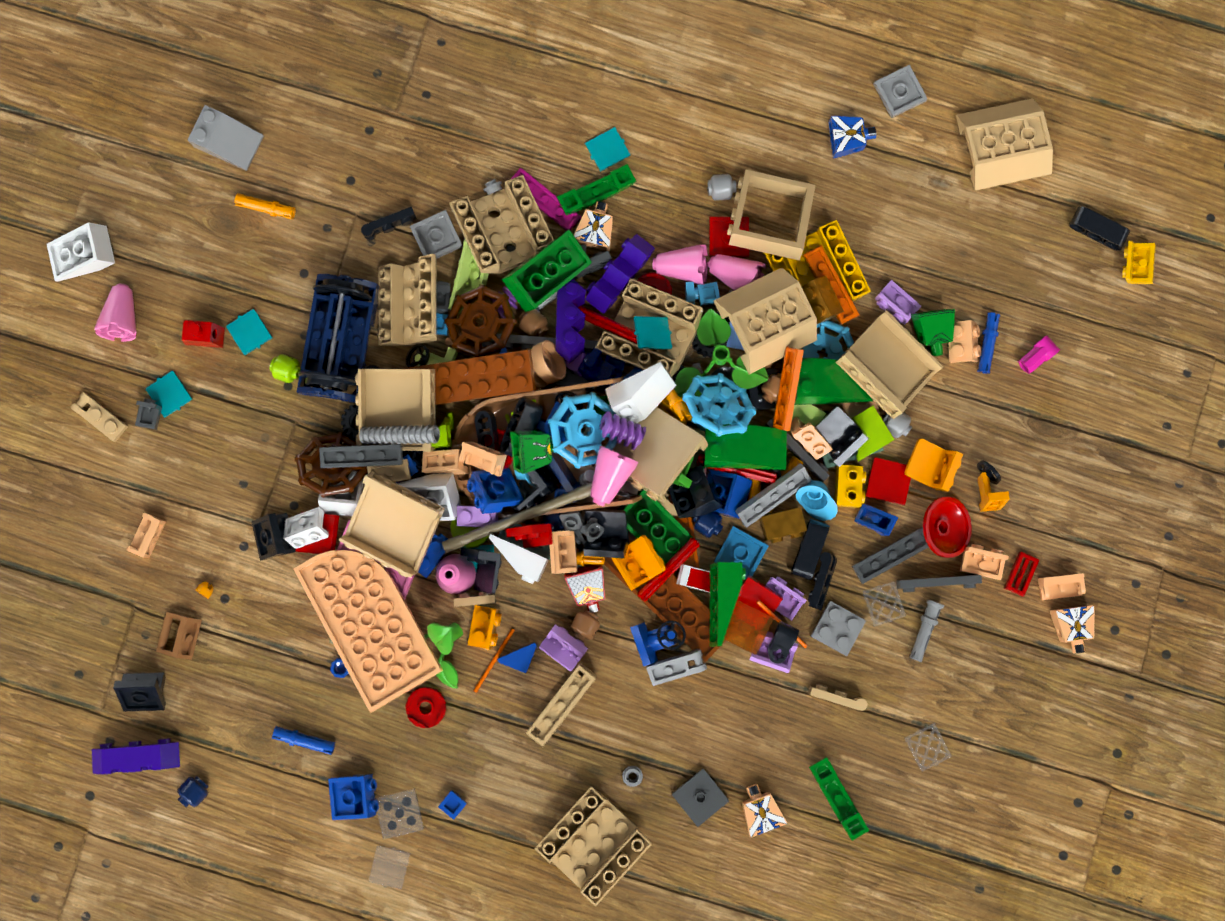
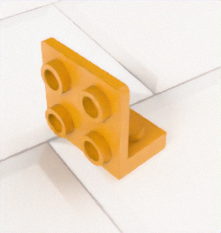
(483, 627)

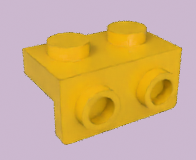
(1139, 263)

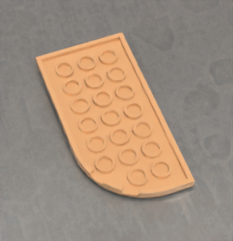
(368, 625)

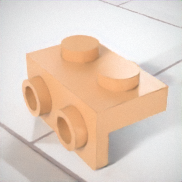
(965, 342)
(810, 438)
(983, 562)

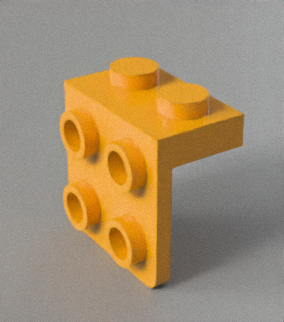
(933, 465)
(640, 563)

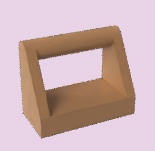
(185, 638)

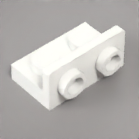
(305, 528)

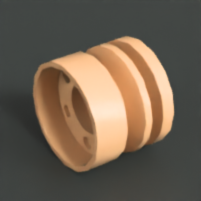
(547, 364)

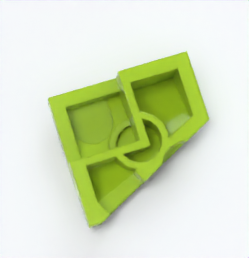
(876, 431)
(445, 433)

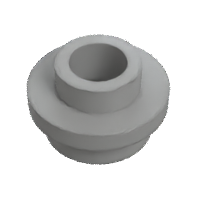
(492, 186)
(632, 783)

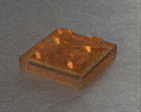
(748, 627)

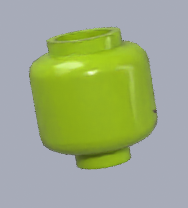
(285, 368)

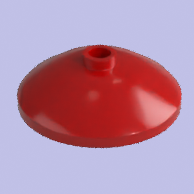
(947, 527)

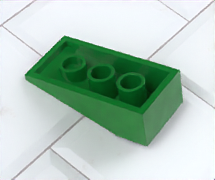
(547, 271)
(826, 383)
(754, 449)
(657, 524)
(724, 591)

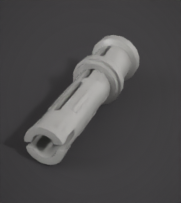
(928, 620)

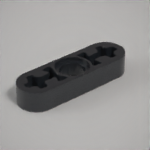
(491, 423)

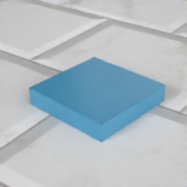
(742, 549)

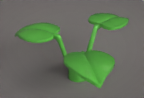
(716, 331)
(443, 638)

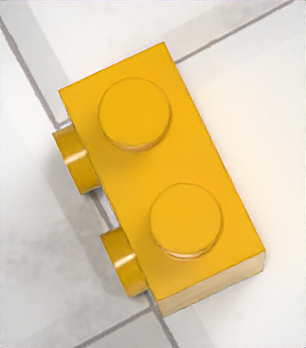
(849, 486)

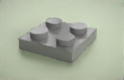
(900, 91)
(436, 235)
(838, 628)

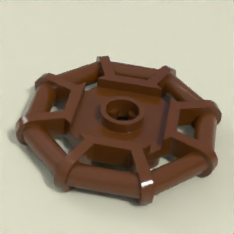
(491, 324)
(327, 475)

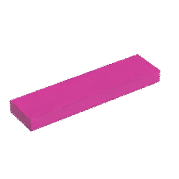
(548, 202)

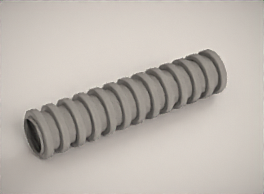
(399, 434)

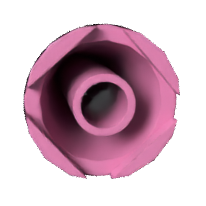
(684, 264)
(735, 271)
(117, 315)
(610, 475)
(463, 574)

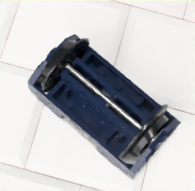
(336, 315)

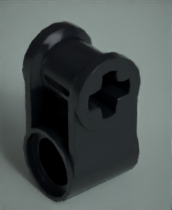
(783, 639)

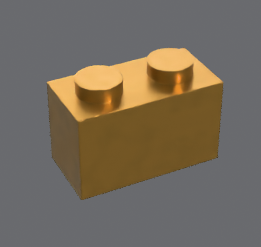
(822, 299)
(783, 524)

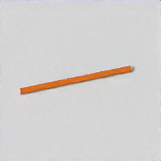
(778, 620)
(494, 660)

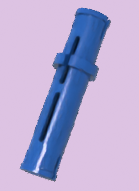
(990, 334)
(299, 739)

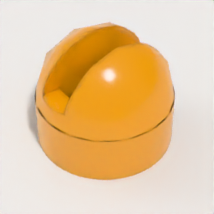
(204, 589)

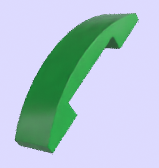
(597, 191)
(838, 799)

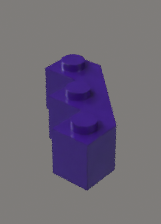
(618, 273)
(570, 321)
(135, 757)

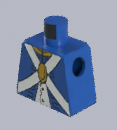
(848, 135)

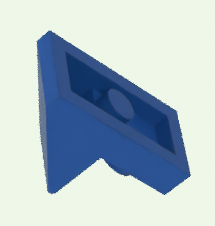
(876, 520)

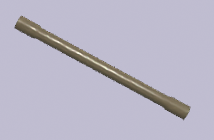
(461, 540)

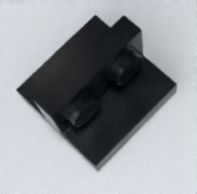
(269, 536)
(141, 692)

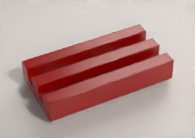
(1014, 589)

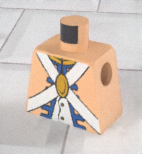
(595, 228)
(1074, 625)
(761, 812)

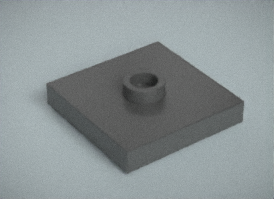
(700, 797)

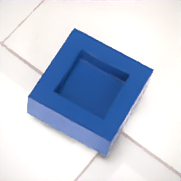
(452, 804)

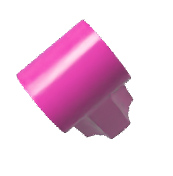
(1042, 351)

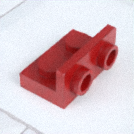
(532, 535)

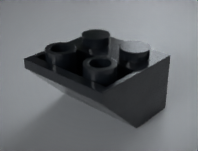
(699, 498)

